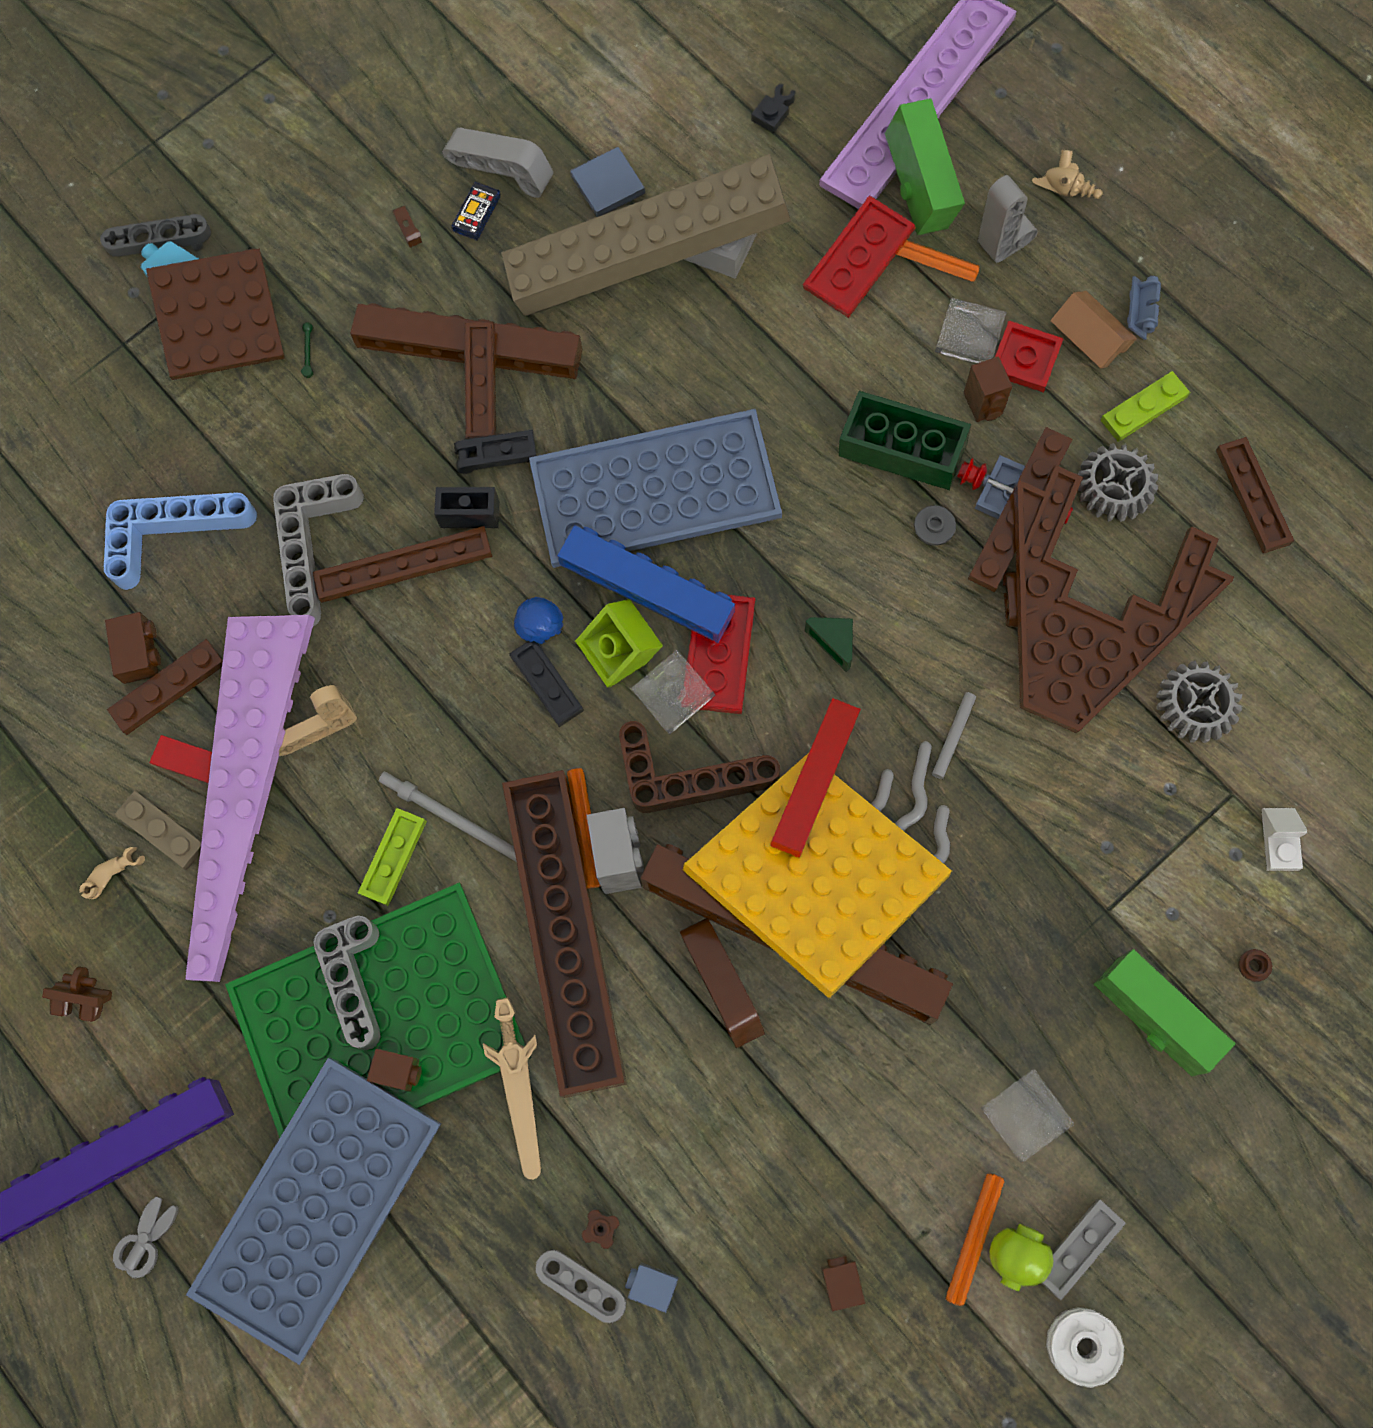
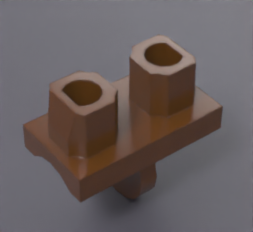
(77, 989)

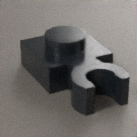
(773, 111)

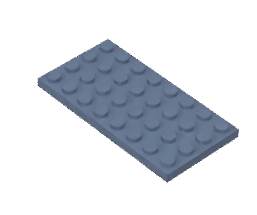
(659, 484)
(313, 1210)

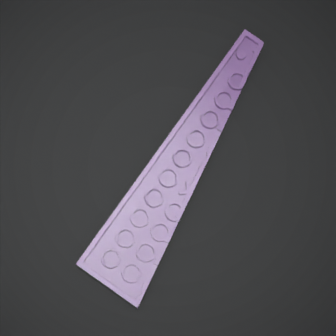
(251, 711)

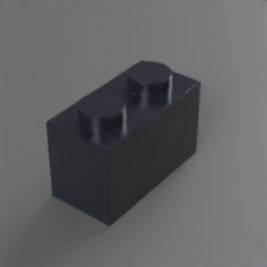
(467, 507)

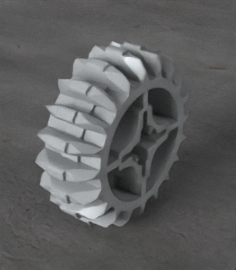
(1125, 469)
(1208, 711)

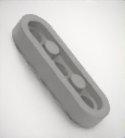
(565, 1284)

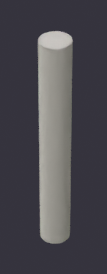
(954, 735)

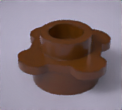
(609, 1224)

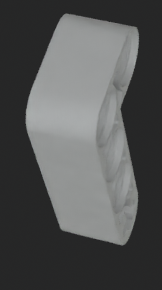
(500, 156)
(1004, 223)
(353, 984)

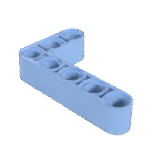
(165, 522)

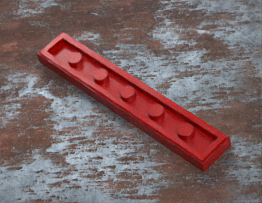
(815, 778)

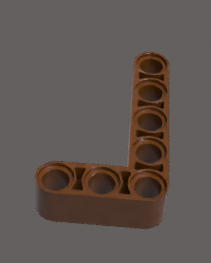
(688, 779)

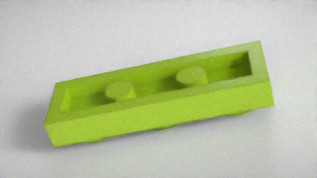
(1145, 406)
(392, 857)

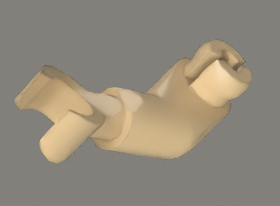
(103, 872)

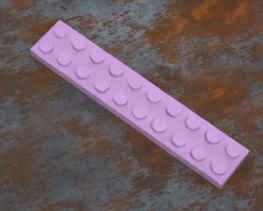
(934, 73)

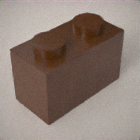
(987, 389)
(132, 647)

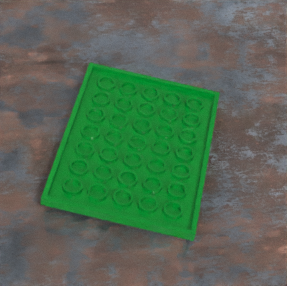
(426, 987)

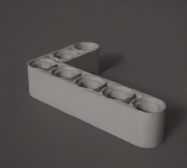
(300, 540)

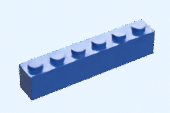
(647, 583)

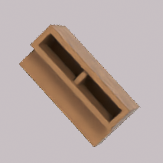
(1093, 328)

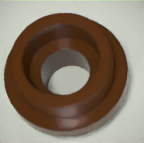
(1261, 958)

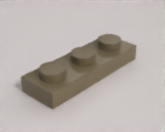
(160, 830)

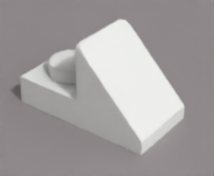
(1282, 838)

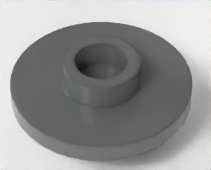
(934, 525)

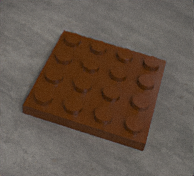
(215, 313)

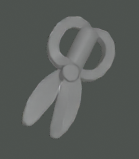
(148, 1232)

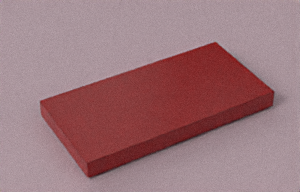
(859, 256)
(725, 663)

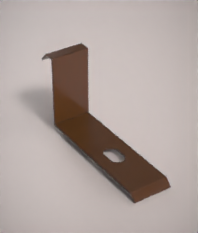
(410, 233)

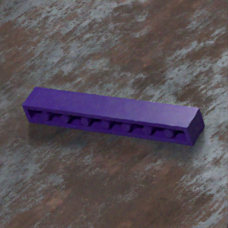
(112, 1155)

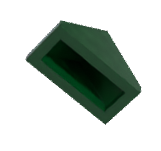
(834, 637)

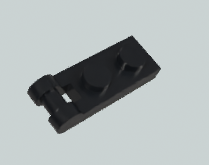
(495, 451)

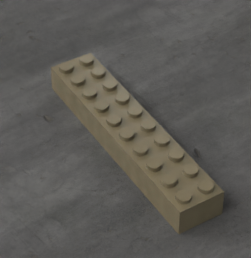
(646, 236)

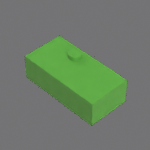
(924, 167)
(1164, 1014)

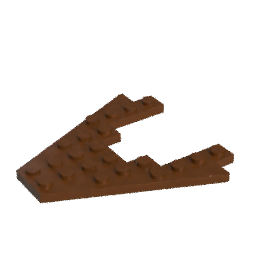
(1070, 652)

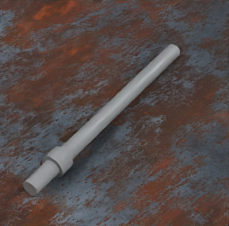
(409, 792)

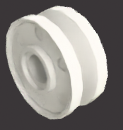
(1106, 1351)

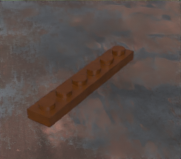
(1001, 542)
(402, 564)

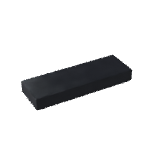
(546, 682)

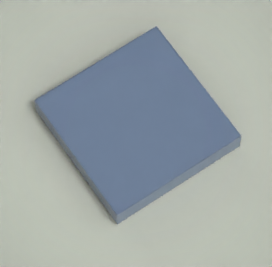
(607, 182)

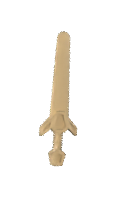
(516, 1081)

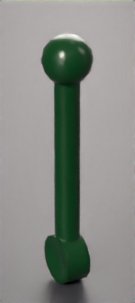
(307, 371)

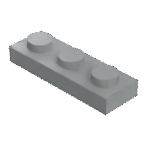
(1082, 1247)

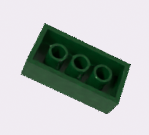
(904, 440)

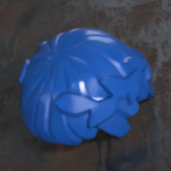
(538, 620)

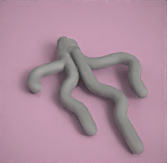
(920, 802)

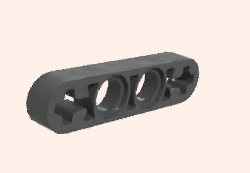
(155, 230)

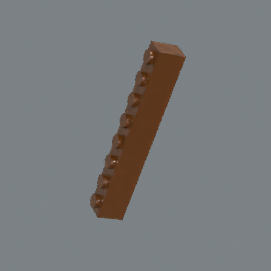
(444, 339)

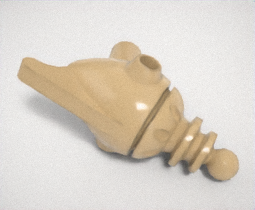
(1067, 179)

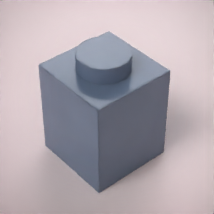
(651, 1286)

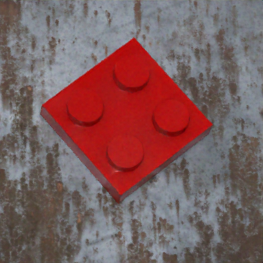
(1028, 355)

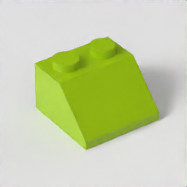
(618, 642)

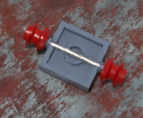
(996, 486)

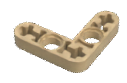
(333, 715)

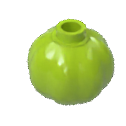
(1021, 1257)

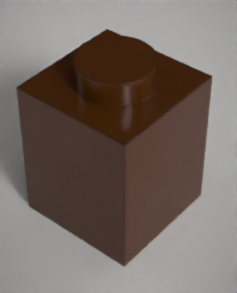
(394, 1070)
(842, 1283)

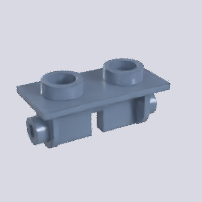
(1142, 315)

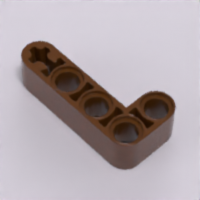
(722, 983)

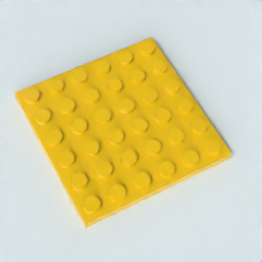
(834, 901)

